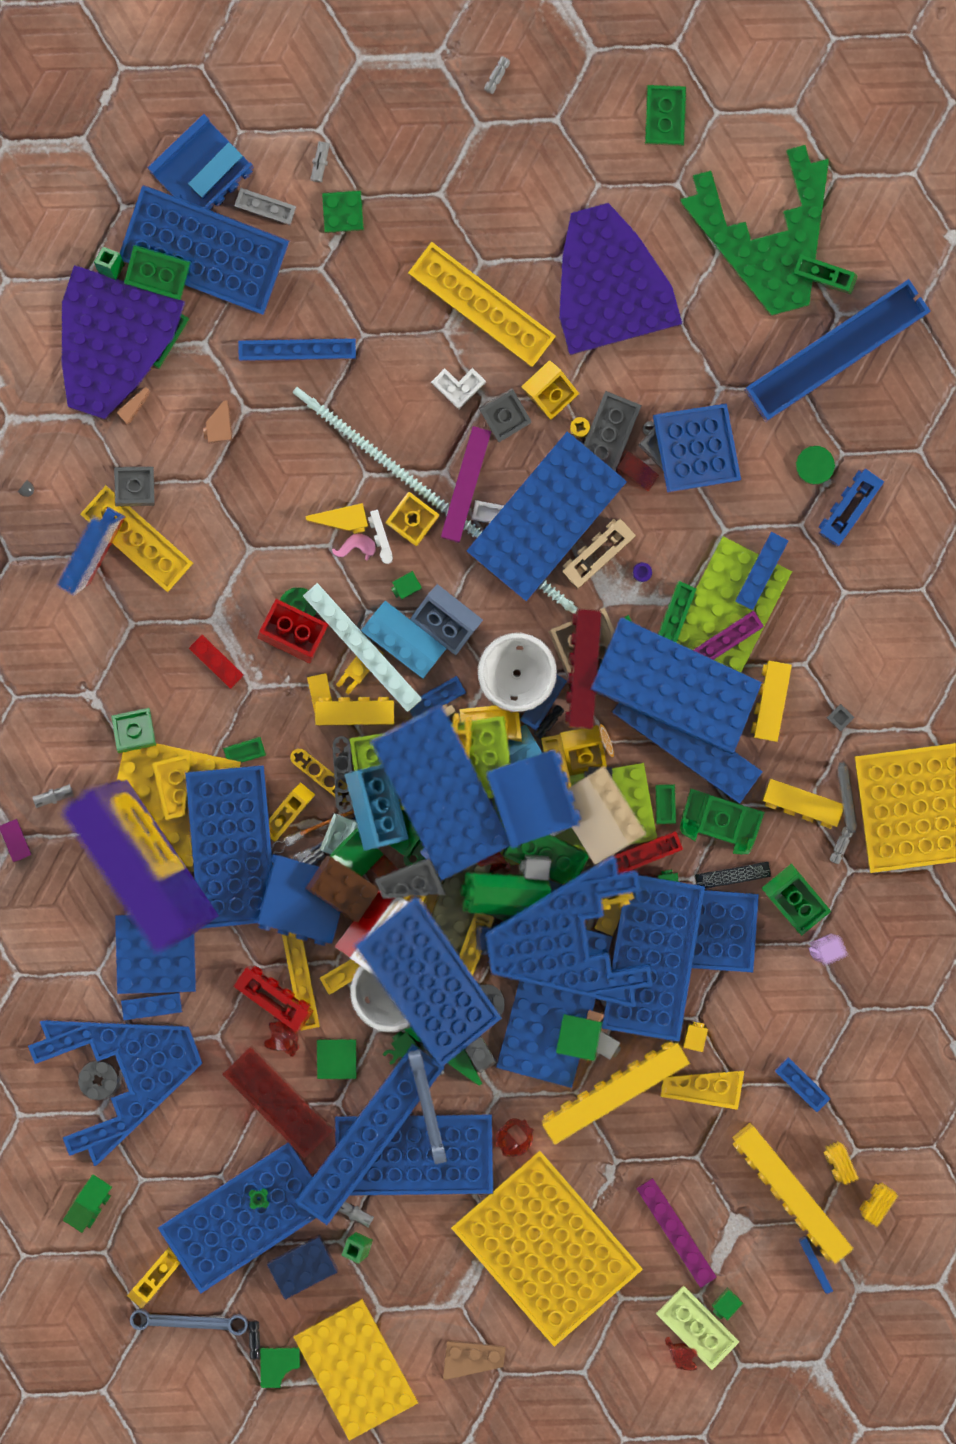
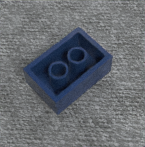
(302, 1267)

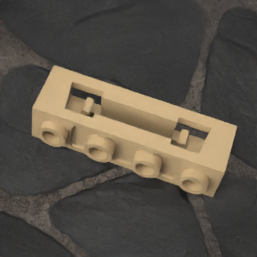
(621, 530)

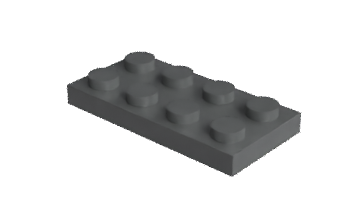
(612, 428)

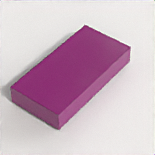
(15, 840)

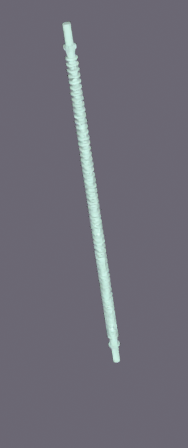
(312, 403)

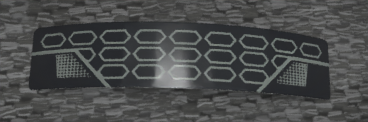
(733, 875)

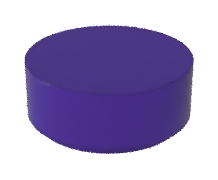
(642, 572)

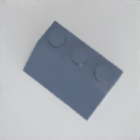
(446, 619)

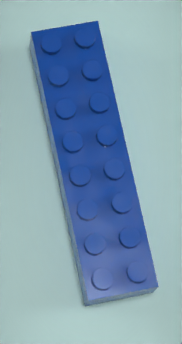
(723, 770)

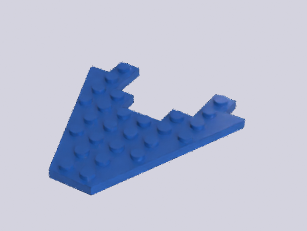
(550, 940)

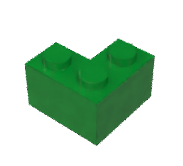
(87, 1204)

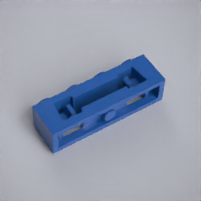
(868, 480)

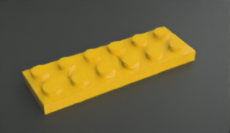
(141, 542)

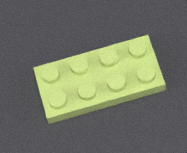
(697, 1327)

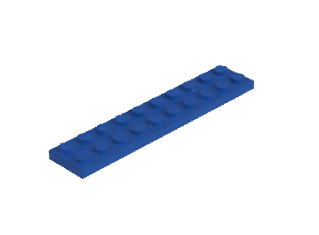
(365, 1139)

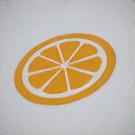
(606, 740)

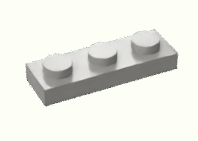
(265, 206)

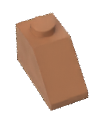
(219, 425)

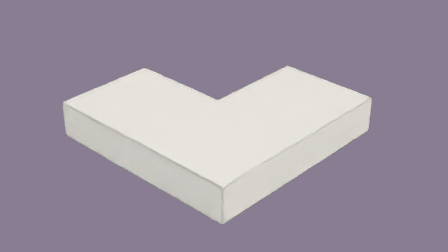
(458, 392)

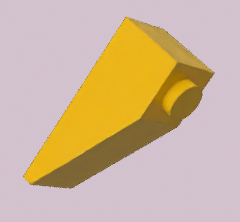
(346, 518)
(289, 810)
(154, 1278)

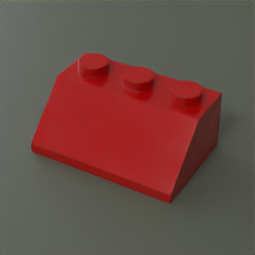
(292, 631)

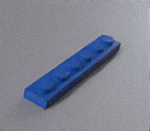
(297, 349)

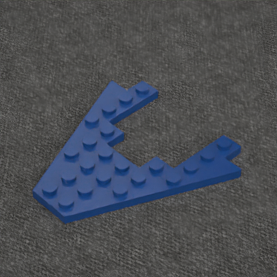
(151, 1061)

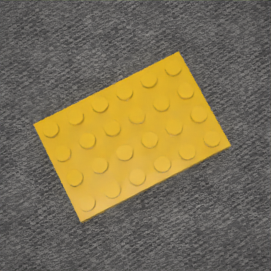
(355, 1369)

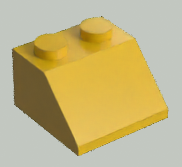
(550, 389)
(583, 749)

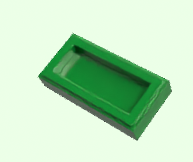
(245, 750)
(665, 804)

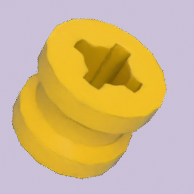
(577, 427)

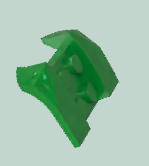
(721, 820)

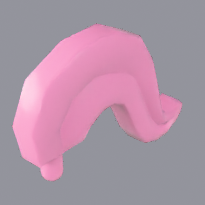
(360, 541)

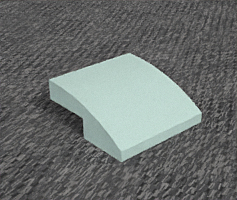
(337, 832)

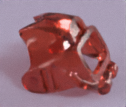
(496, 861)
(281, 1037)
(508, 1144)
(682, 1355)

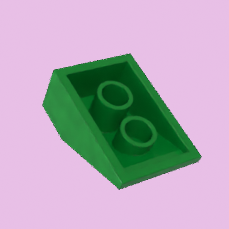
(796, 899)

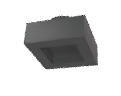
(840, 717)

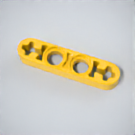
(319, 778)

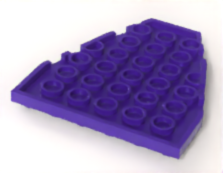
(610, 283)
(111, 339)

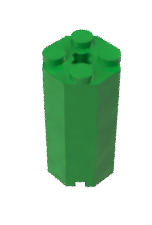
(501, 893)

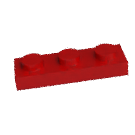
(216, 661)

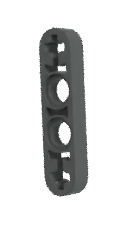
(339, 774)

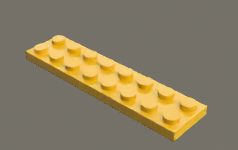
(481, 304)

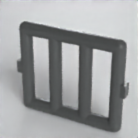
(847, 797)

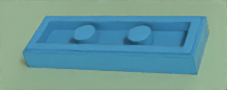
(215, 170)

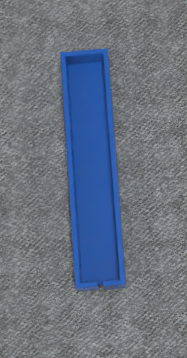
(837, 350)

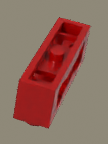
(648, 852)
(293, 1018)

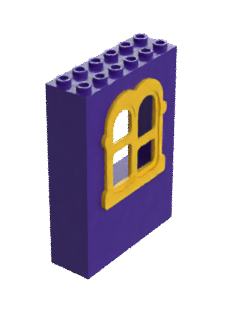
(139, 863)

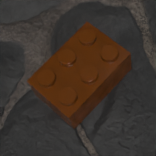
(342, 889)

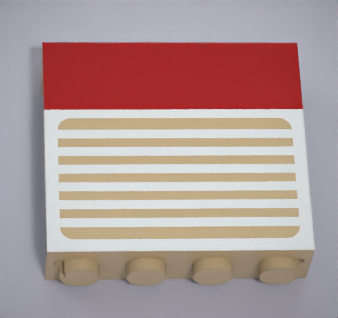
(376, 914)

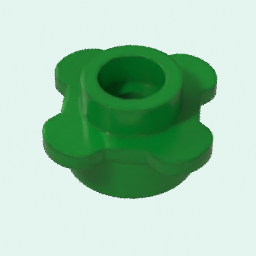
(254, 1202)

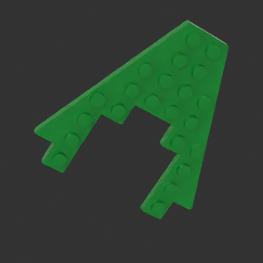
(768, 261)

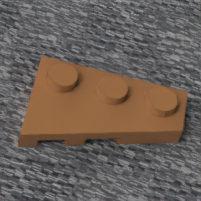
(471, 1358)

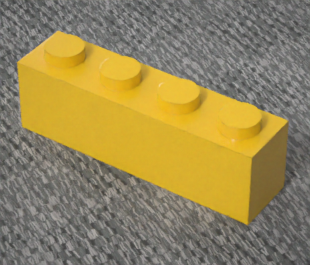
(772, 701)
(354, 712)
(802, 802)

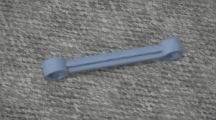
(427, 1107)
(188, 1322)

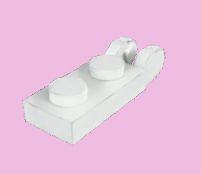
(380, 538)

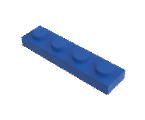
(761, 571)

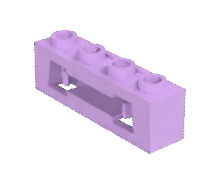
(827, 949)

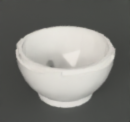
(536, 670)
(381, 1011)

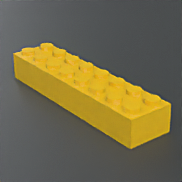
(615, 1091)
(795, 1197)

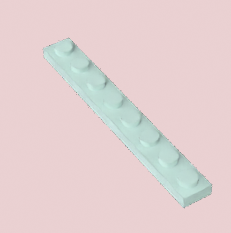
(362, 647)

